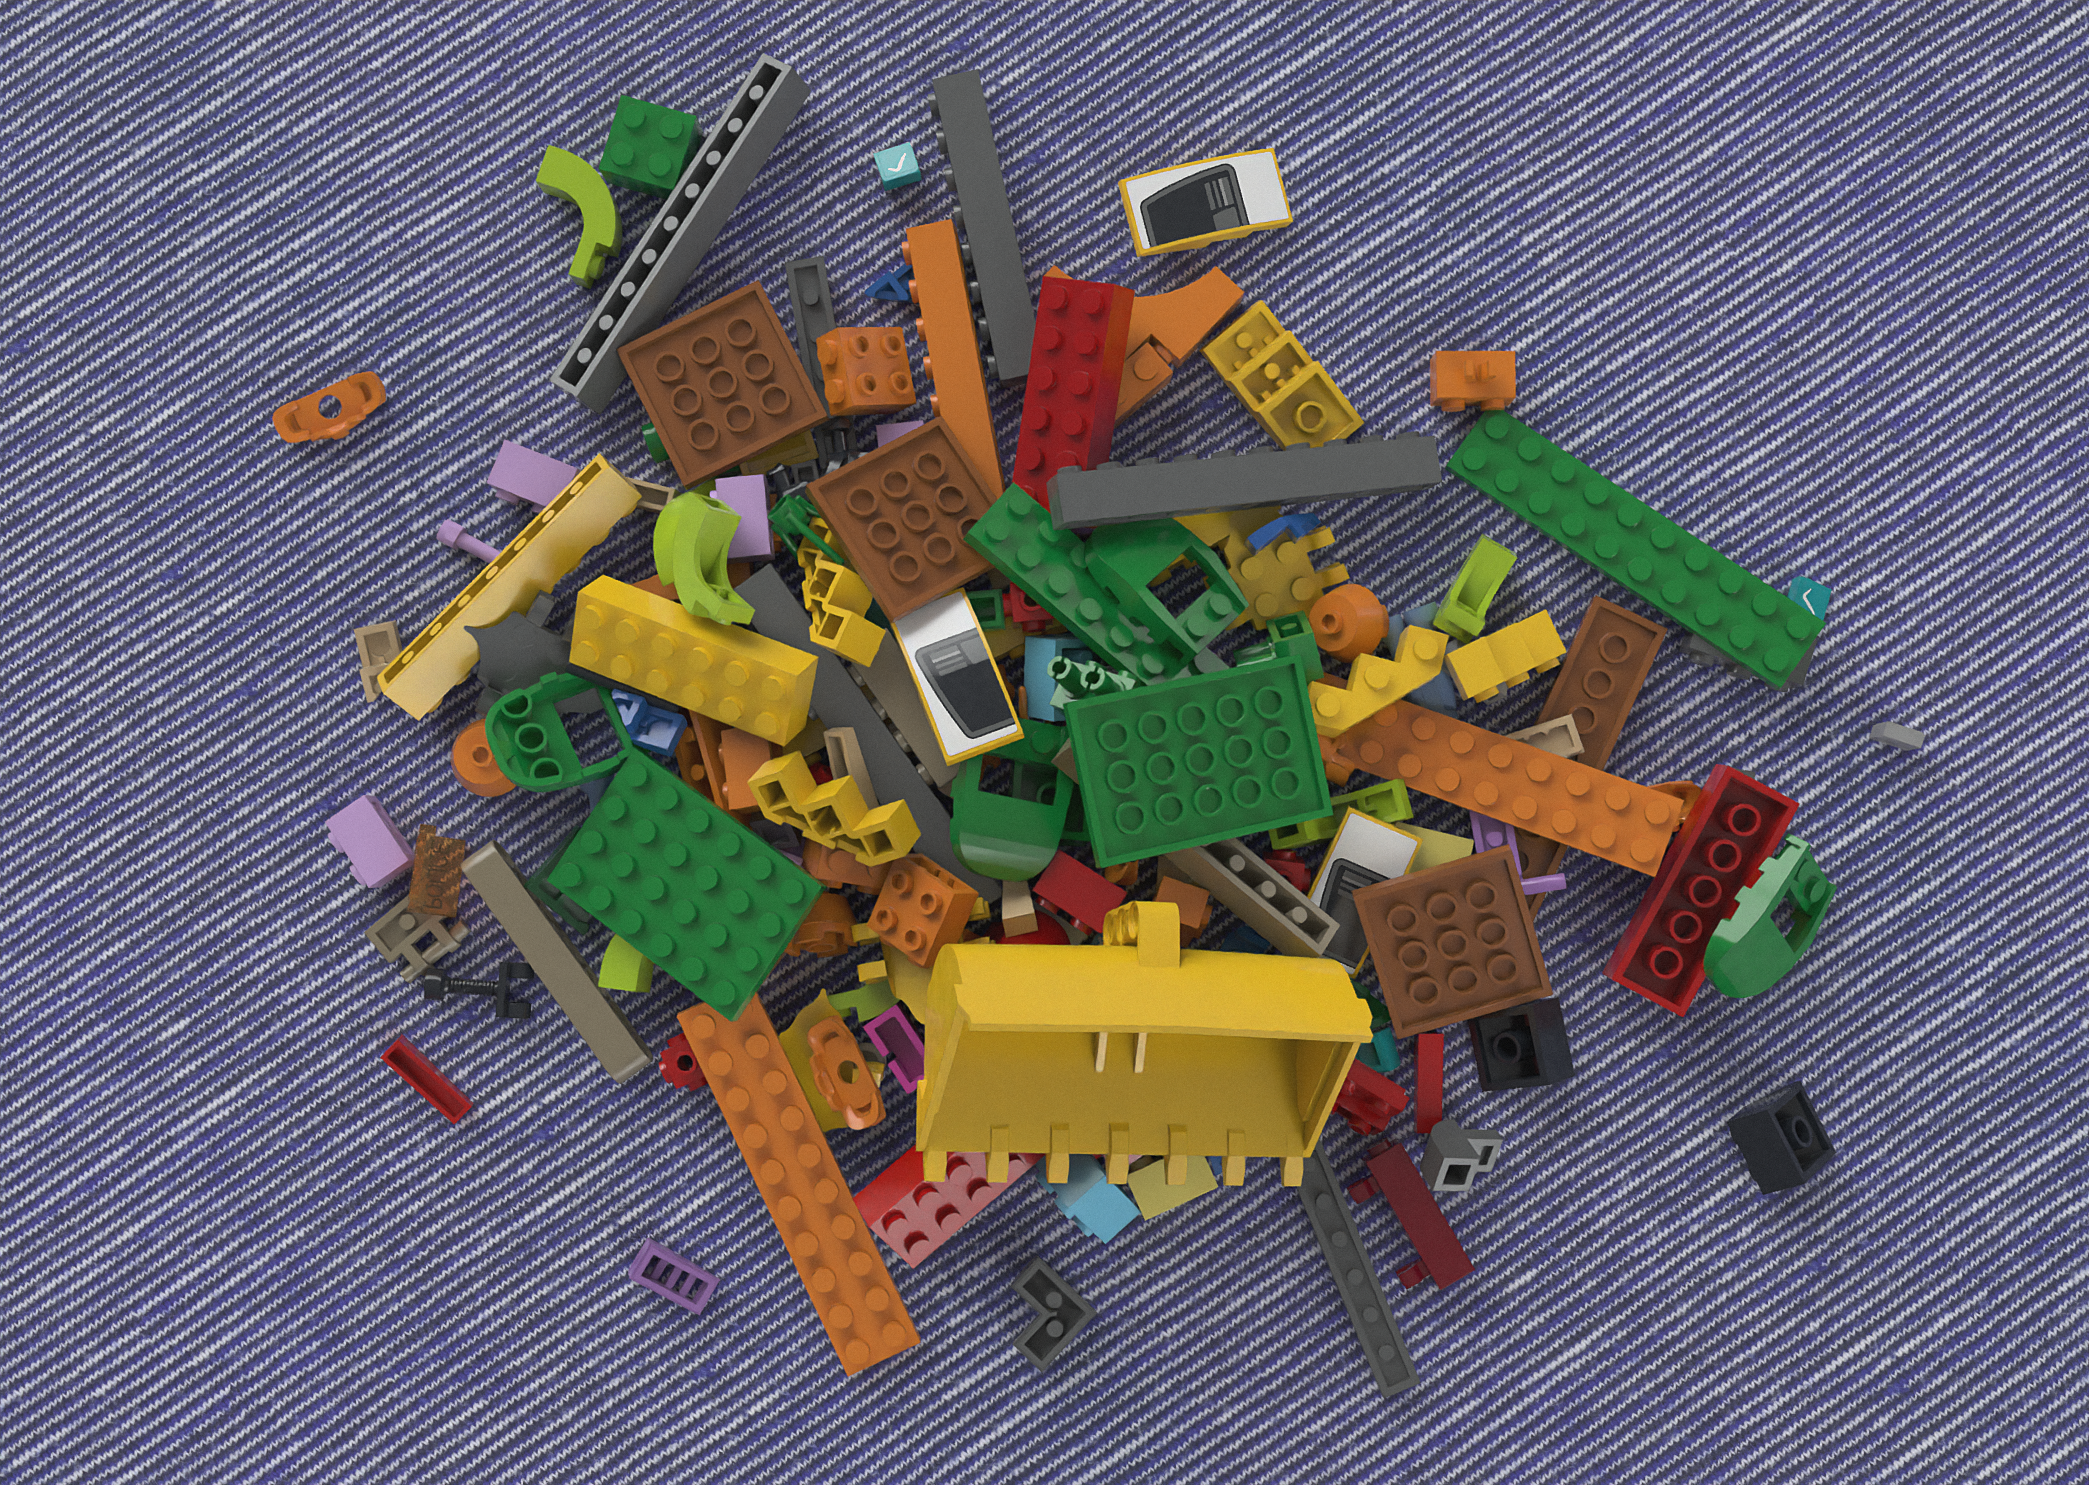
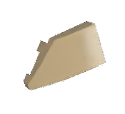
(377, 648)

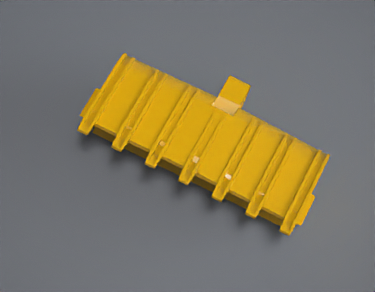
(1133, 1052)

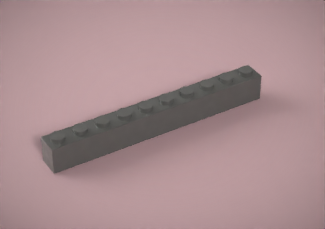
(682, 231)
(1242, 481)
(843, 704)

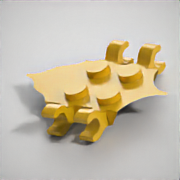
(1280, 575)
(906, 979)
(799, 1052)

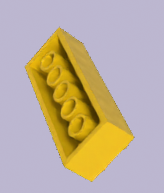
(693, 660)

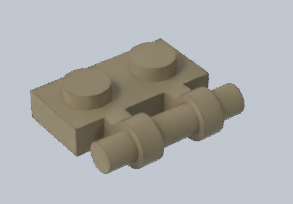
(400, 931)

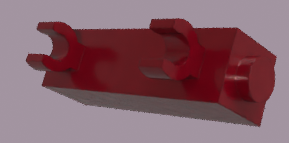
(1416, 1213)

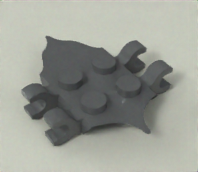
(522, 652)

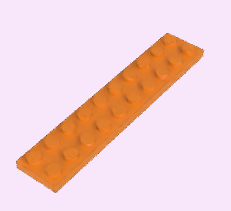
(1513, 783)
(801, 1183)

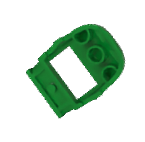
(1134, 553)
(532, 741)
(1005, 834)
(1749, 950)

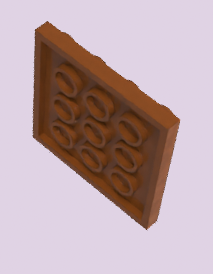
(722, 384)
(906, 517)
(1453, 941)

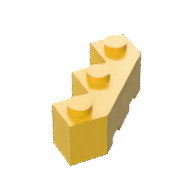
(837, 601)
(1505, 657)
(1378, 681)
(833, 811)

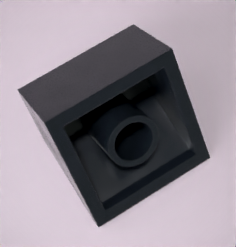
(1521, 1046)
(1781, 1139)

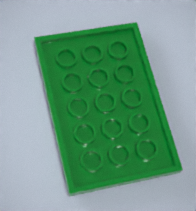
(1197, 760)
(686, 884)

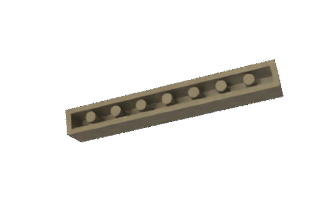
(1247, 888)

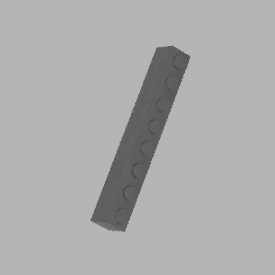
(987, 223)

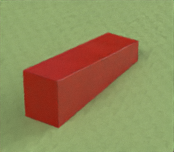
(426, 1079)
(1428, 1080)

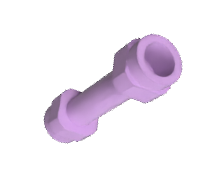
(456, 536)

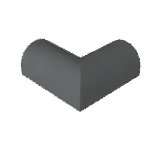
(1060, 1312)

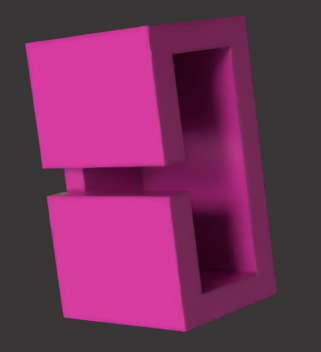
(897, 1033)

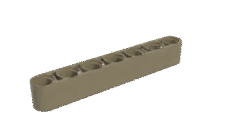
(557, 962)

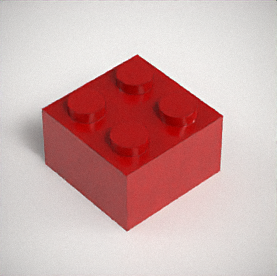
(1077, 892)

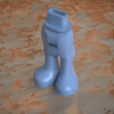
(1438, 693)

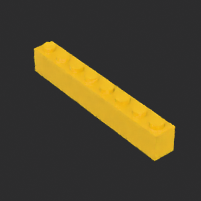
(530, 563)

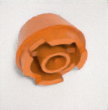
(1348, 622)
(475, 764)
(825, 928)

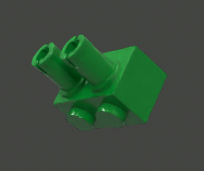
(1287, 637)
(1085, 681)

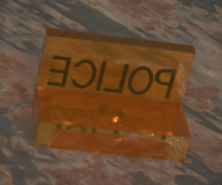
(435, 873)

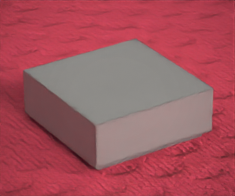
(1897, 735)

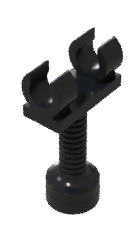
(438, 984)

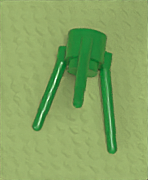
(791, 517)

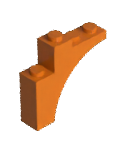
(1179, 319)

